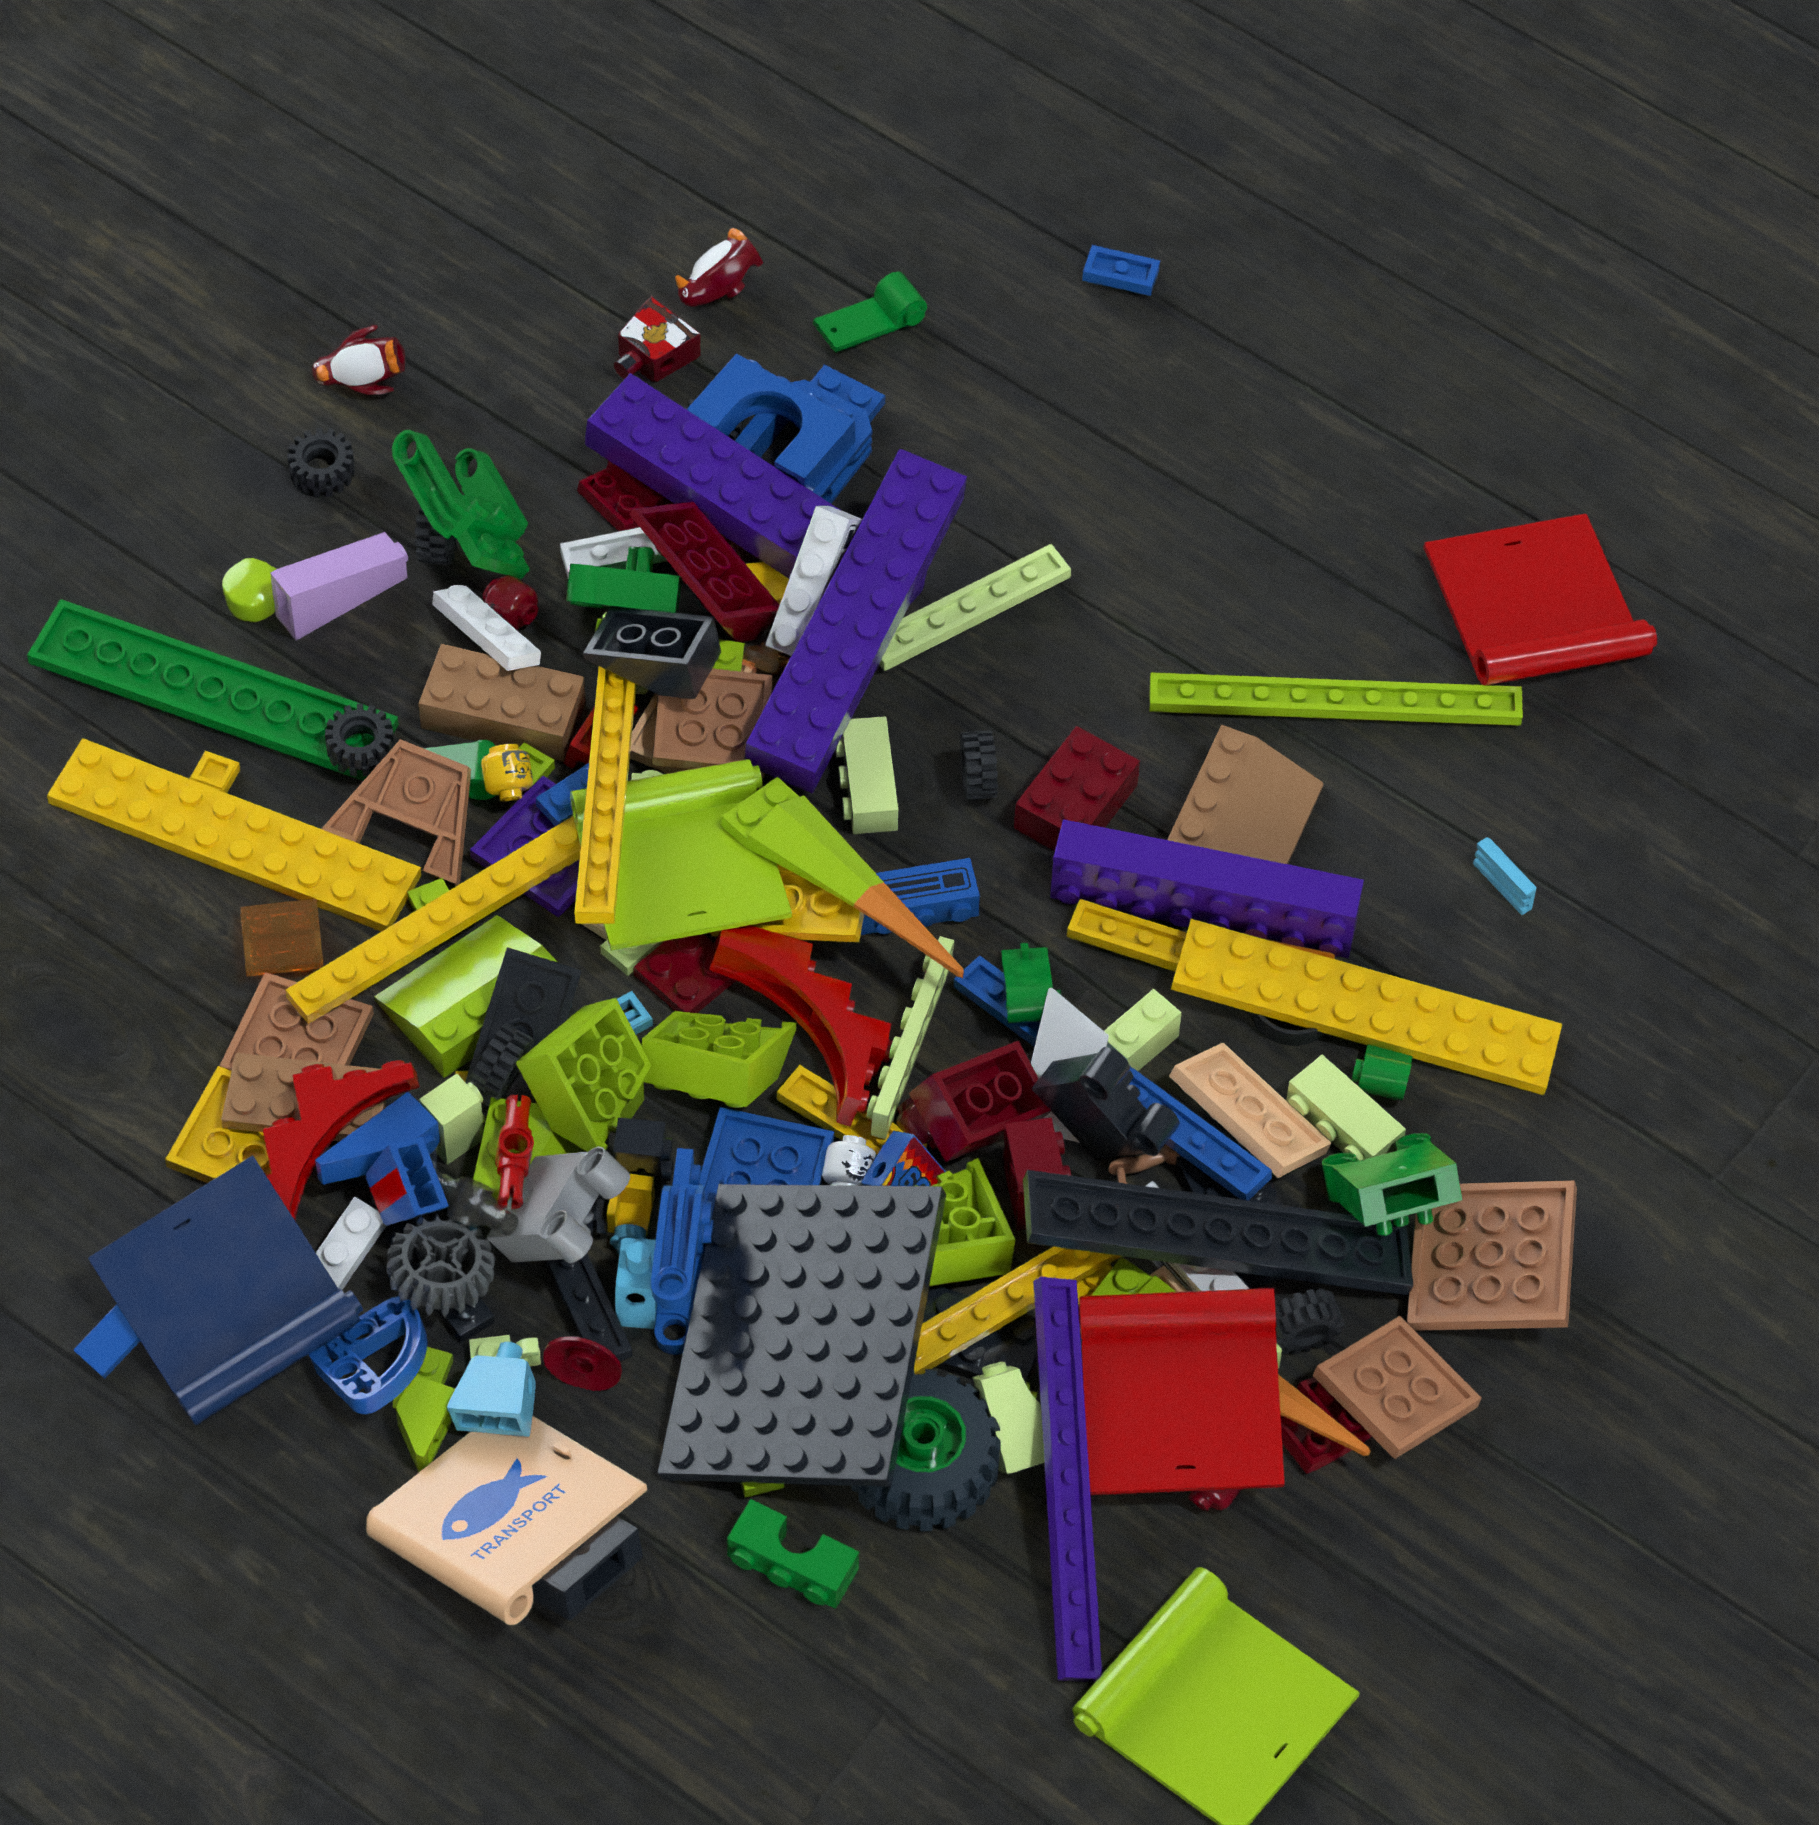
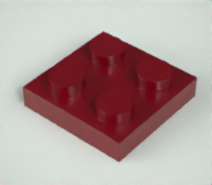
(681, 973)

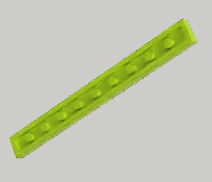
(1335, 699)

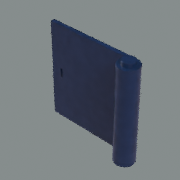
(224, 1290)

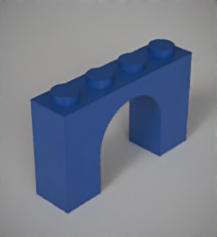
(748, 390)

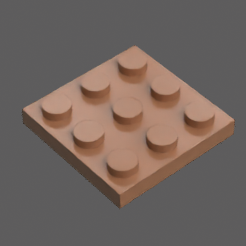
(713, 724)
(278, 1030)
(1397, 1387)

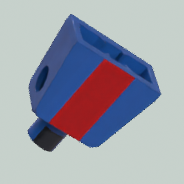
(405, 1182)

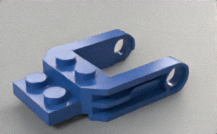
(840, 393)
(679, 1249)

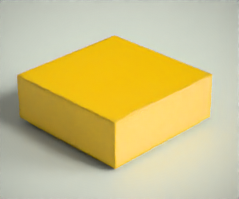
(216, 771)

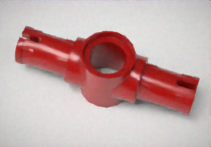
(511, 1166)

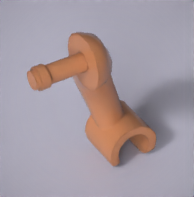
(1137, 1164)

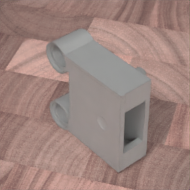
(559, 1205)

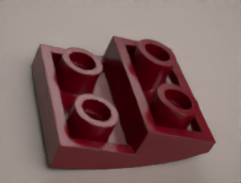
(616, 494)
(1309, 1447)

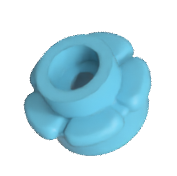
(626, 1231)

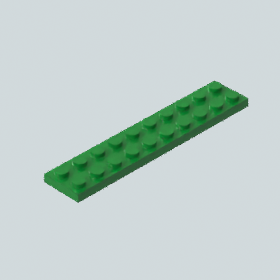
(192, 683)

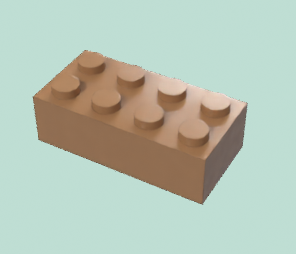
(481, 700)

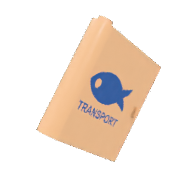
(502, 1513)

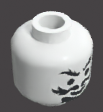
(847, 1161)

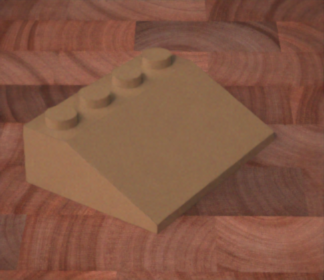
(1247, 800)

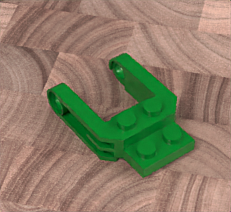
(482, 519)

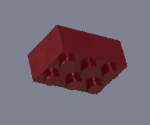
(1079, 784)
(975, 1099)

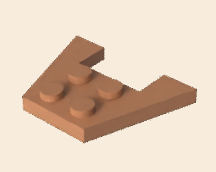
(419, 792)

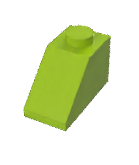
(423, 1418)

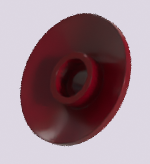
(582, 1363)

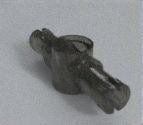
(474, 1206)

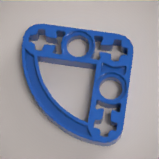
(394, 1321)

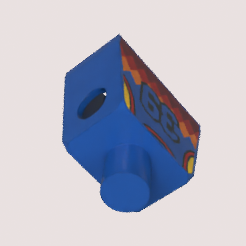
(903, 1163)

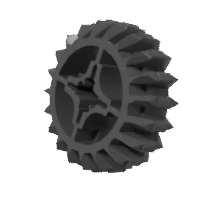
(439, 1279)

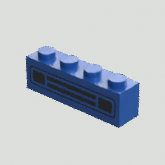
(932, 893)

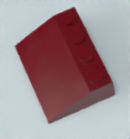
(709, 568)

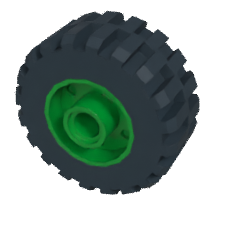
(943, 1456)

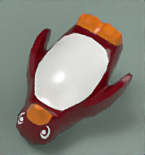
(719, 271)
(362, 363)

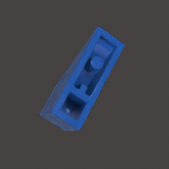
(361, 1148)

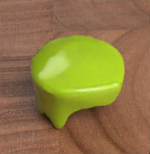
(249, 590)

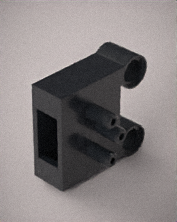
(1101, 1107)
(589, 1569)

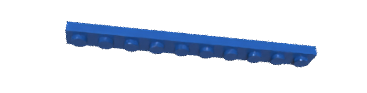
(1193, 1138)

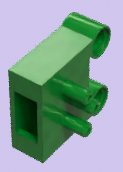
(624, 588)
(1393, 1183)

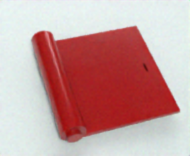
(1536, 600)
(1181, 1387)

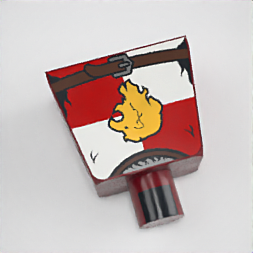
(656, 343)

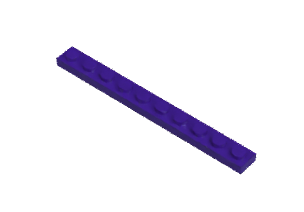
(1067, 1480)

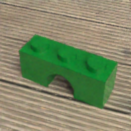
(819, 1574)

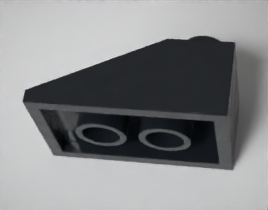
(657, 649)

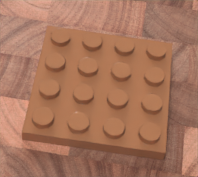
(1495, 1258)

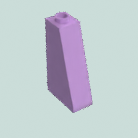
(335, 582)

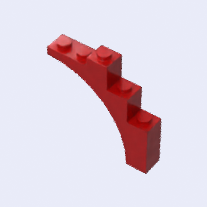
(820, 1004)
(325, 1110)

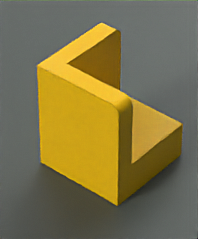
(632, 1204)

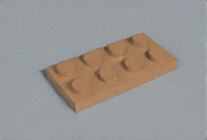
(264, 1092)

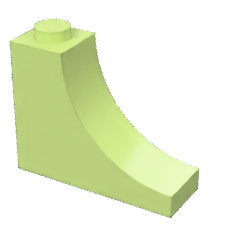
(1016, 1414)

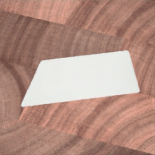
(1064, 1035)

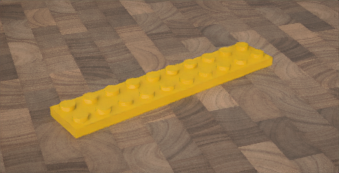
(234, 835)
(1367, 1006)

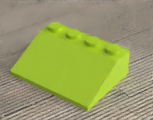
(449, 995)

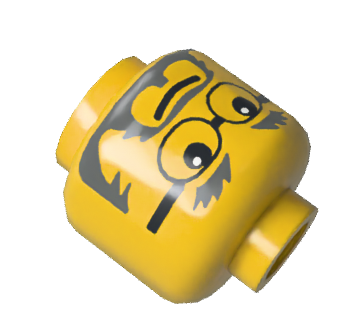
(507, 772)

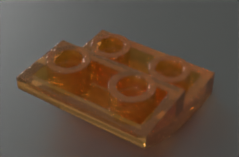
(281, 937)

